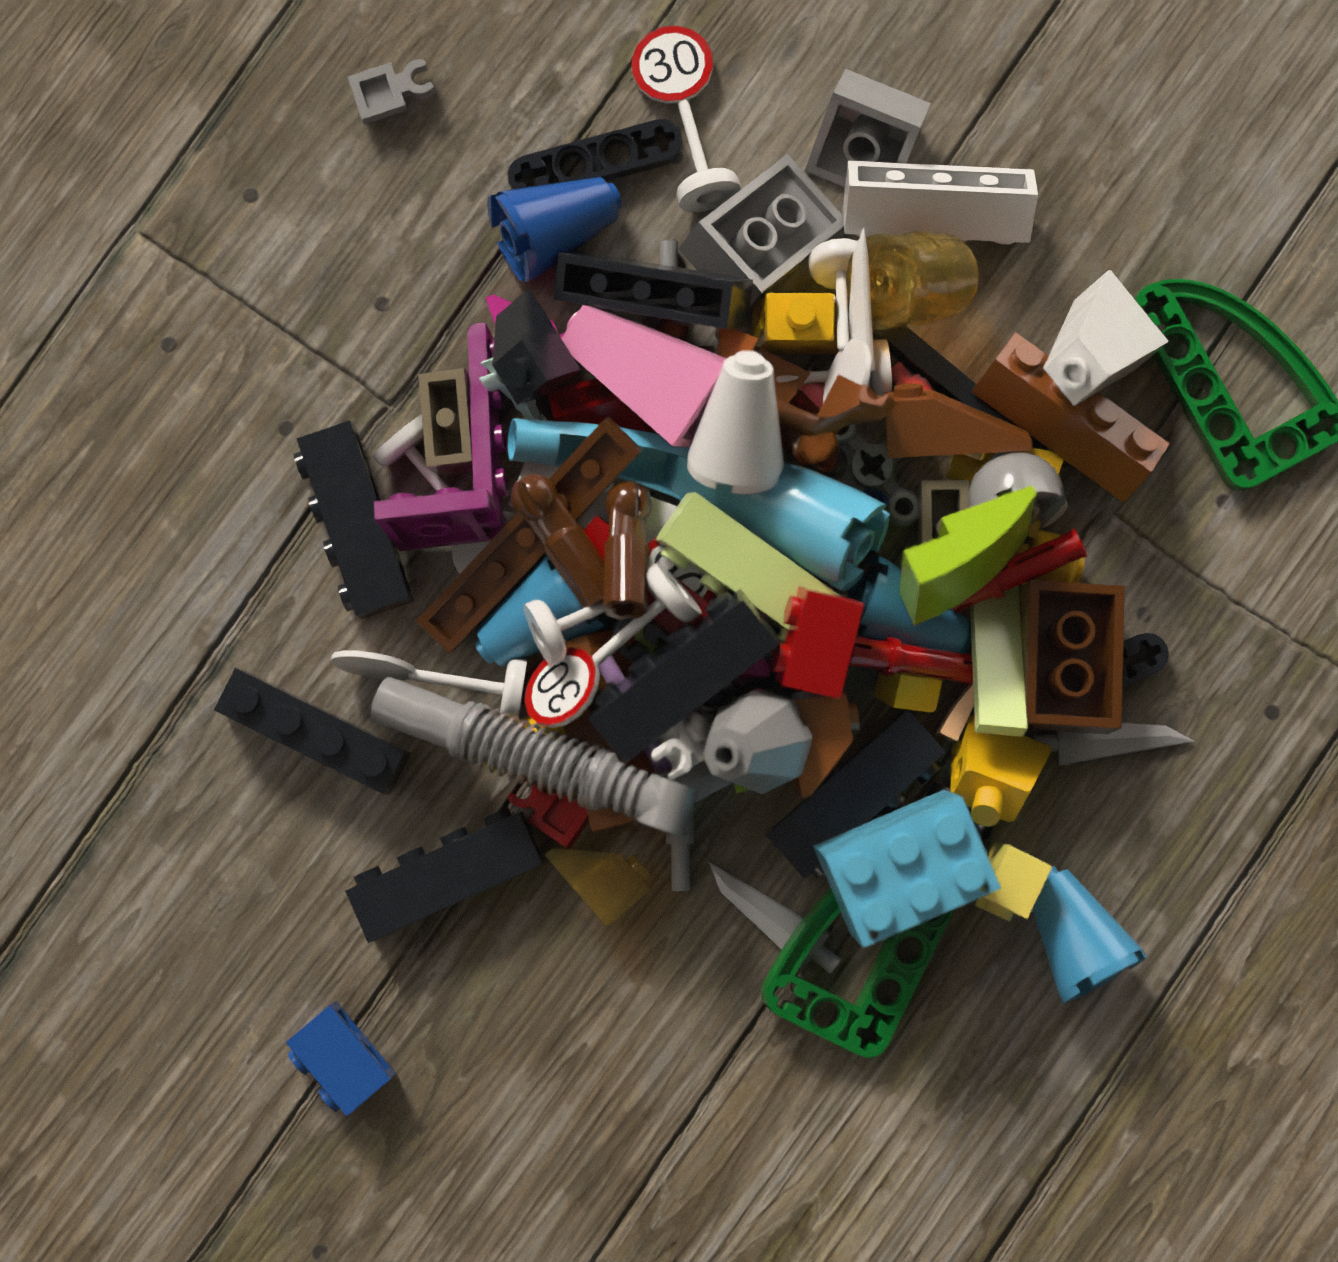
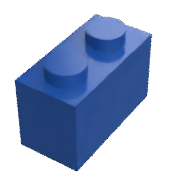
(339, 1059)

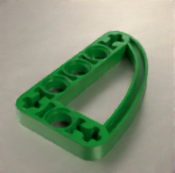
(1219, 401)
(850, 1015)

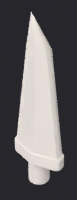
(860, 301)

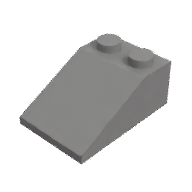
(764, 229)

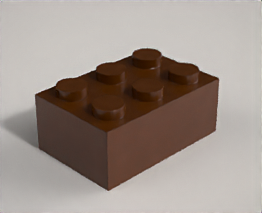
(1072, 655)

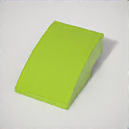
(966, 555)

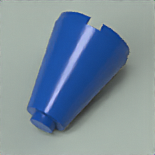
(550, 220)

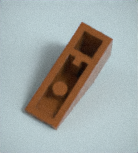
(938, 425)

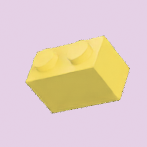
(1019, 878)

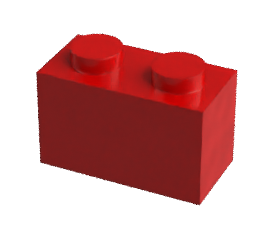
(817, 642)

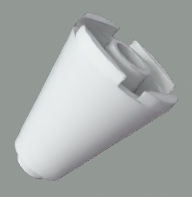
(739, 429)

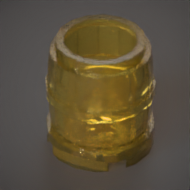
(917, 278)

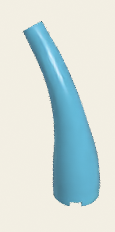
(804, 516)

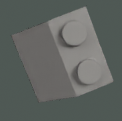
(867, 125)

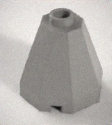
(758, 741)

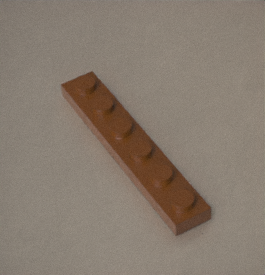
(517, 548)

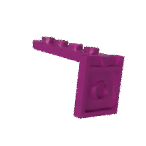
(456, 514)

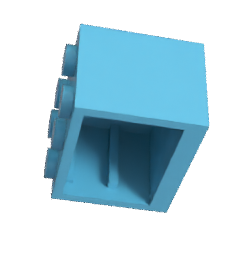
(906, 867)

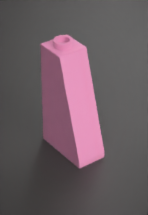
(646, 369)

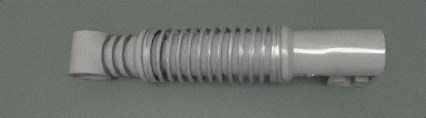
(552, 763)

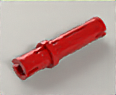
(1029, 566)
(893, 657)

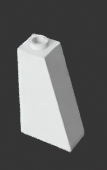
(1101, 340)

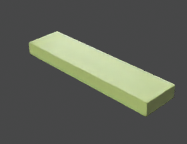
(998, 666)

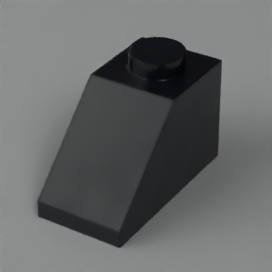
(530, 351)

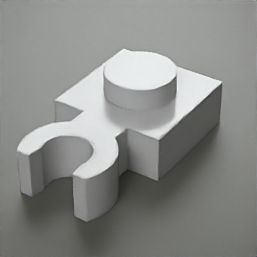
(382, 92)

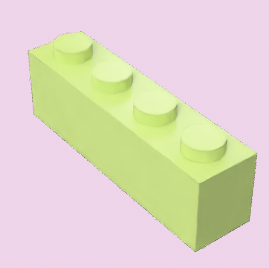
(733, 558)

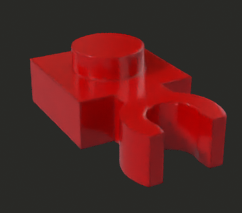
(553, 815)

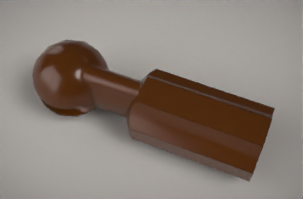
(563, 539)
(626, 551)

